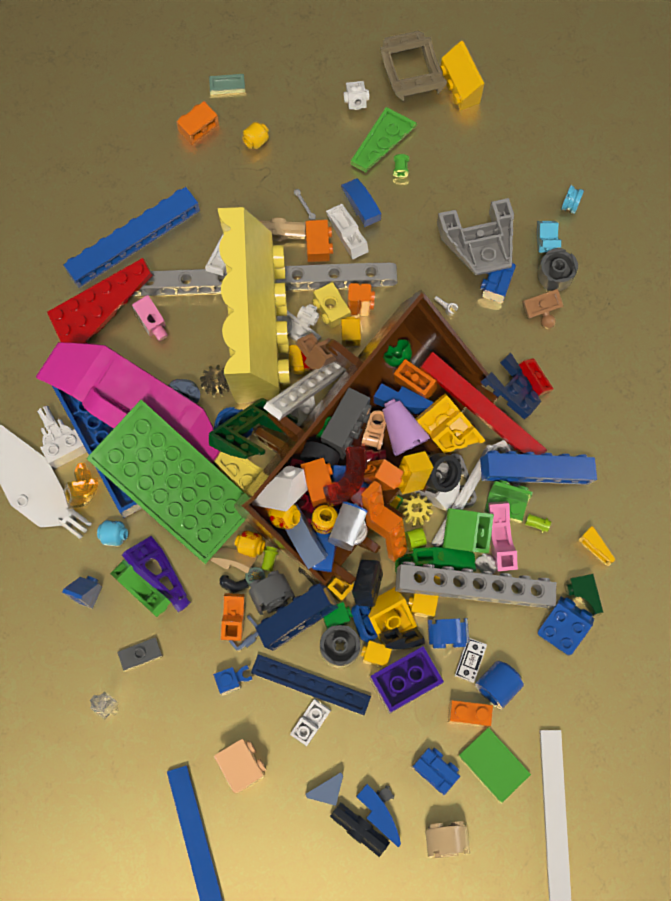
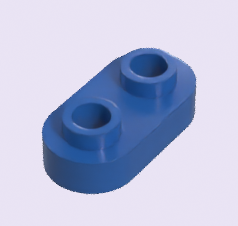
(363, 623)

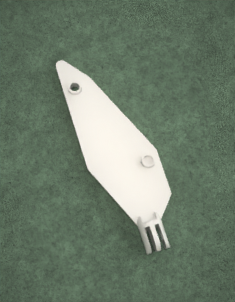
(34, 486)

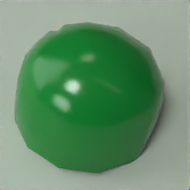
(396, 355)

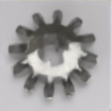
(209, 384)

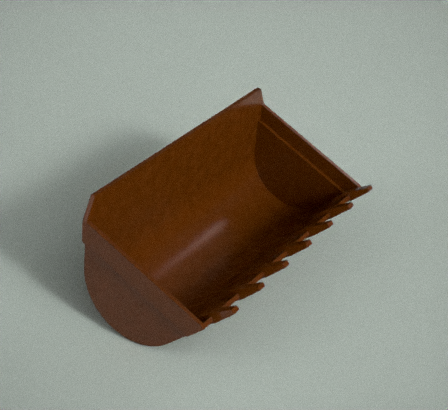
(427, 332)

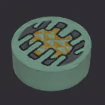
(254, 574)

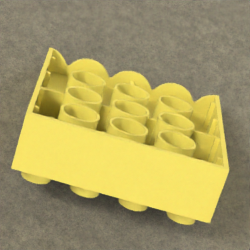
(253, 308)

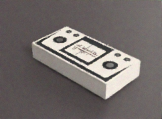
(470, 660)

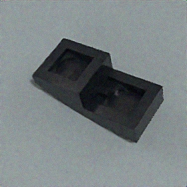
(402, 640)

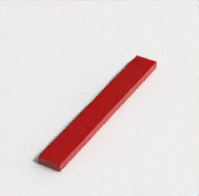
(480, 405)

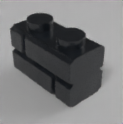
(367, 583)

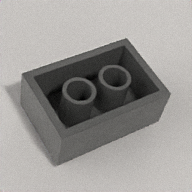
(347, 422)

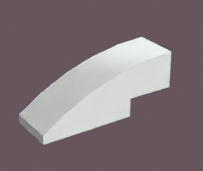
(347, 231)

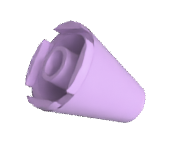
(402, 428)

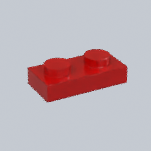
(536, 377)

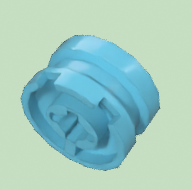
(572, 199)

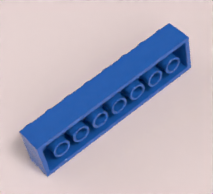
(92, 433)

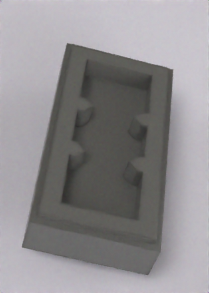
(139, 654)

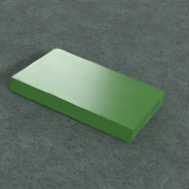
(494, 765)

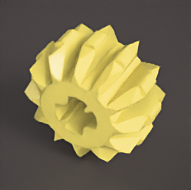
(420, 515)

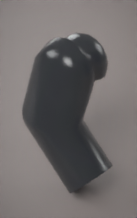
(232, 586)

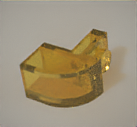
(82, 490)

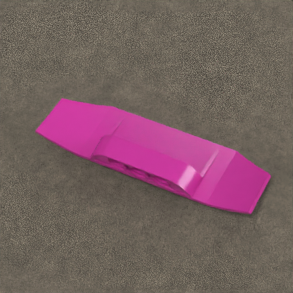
(114, 385)

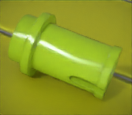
(538, 523)
(269, 558)

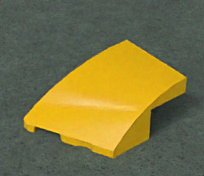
(448, 425)

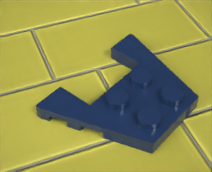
(517, 391)

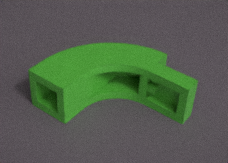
(140, 589)

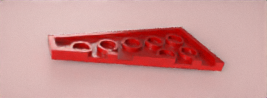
(93, 308)

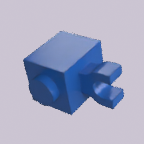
(228, 680)

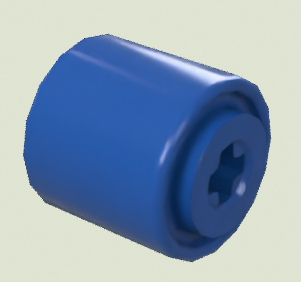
(499, 684)

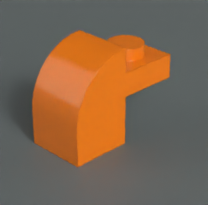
(233, 617)

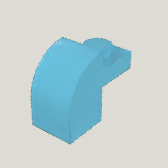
(547, 236)

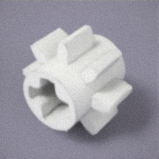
(308, 315)

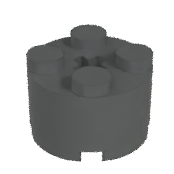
(557, 269)
(270, 592)
(339, 634)

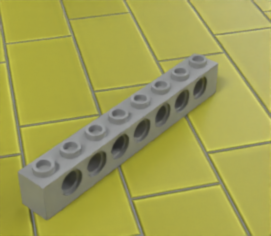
(406, 583)

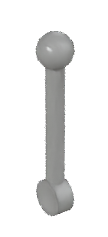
(312, 216)

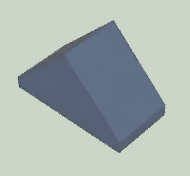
(328, 791)

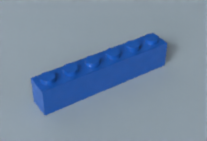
(538, 468)

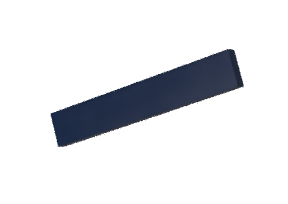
(311, 685)

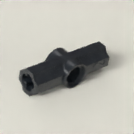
(360, 829)

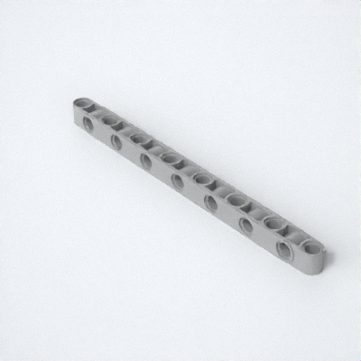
(312, 278)

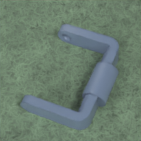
(249, 640)

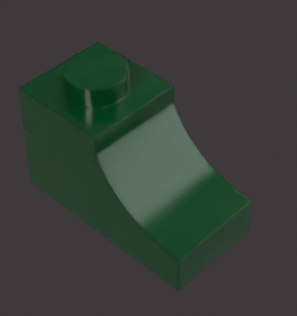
(585, 591)

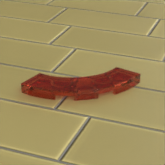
(351, 480)

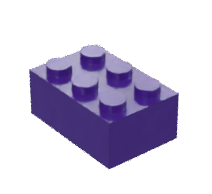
(406, 680)

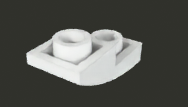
(310, 722)

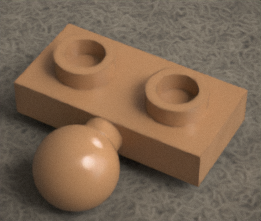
(542, 305)

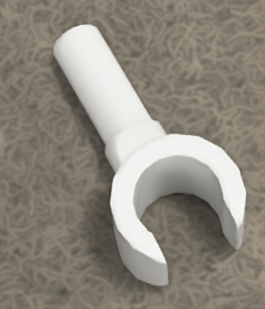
(447, 306)

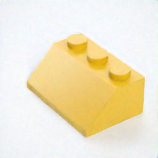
(462, 77)

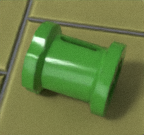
(401, 163)

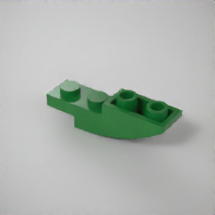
(440, 558)

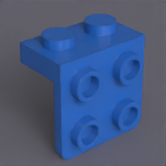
(566, 625)

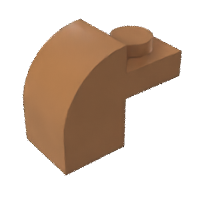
(315, 351)

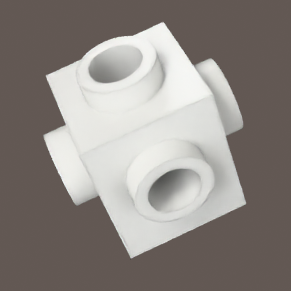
(356, 95)

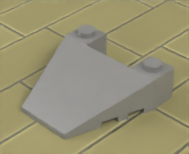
(482, 246)

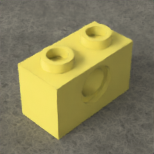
(329, 295)

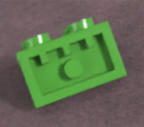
(516, 496)

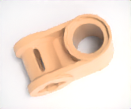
(374, 432)

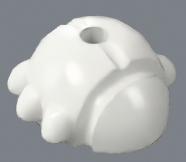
(486, 563)

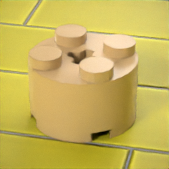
(447, 840)

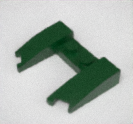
(229, 438)

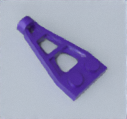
(146, 551)

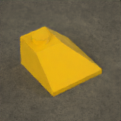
(391, 612)

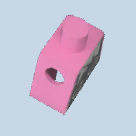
(146, 313)

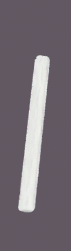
(463, 497)

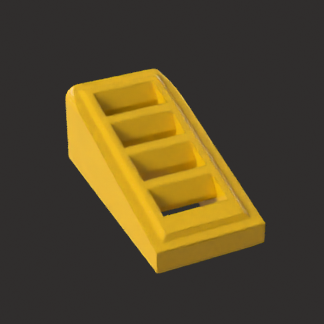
(595, 544)

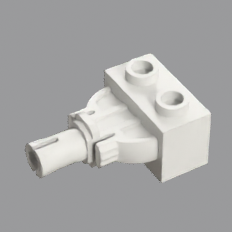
(61, 442)

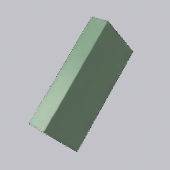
(227, 84)

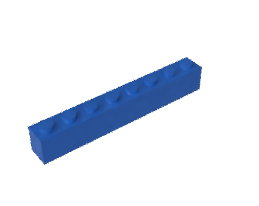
(131, 237)

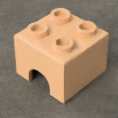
(240, 765)

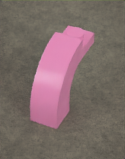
(501, 539)

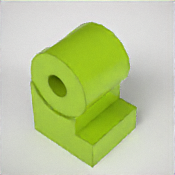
(415, 539)

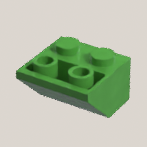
(468, 530)

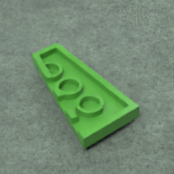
(384, 135)

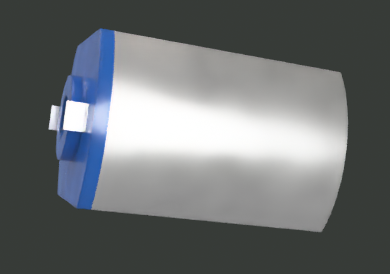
(347, 526)

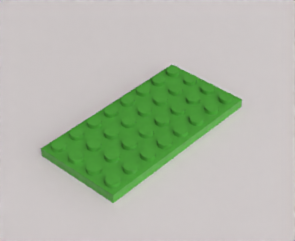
(170, 481)

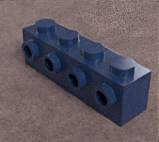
(296, 617)

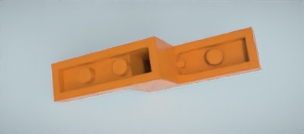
(384, 521)

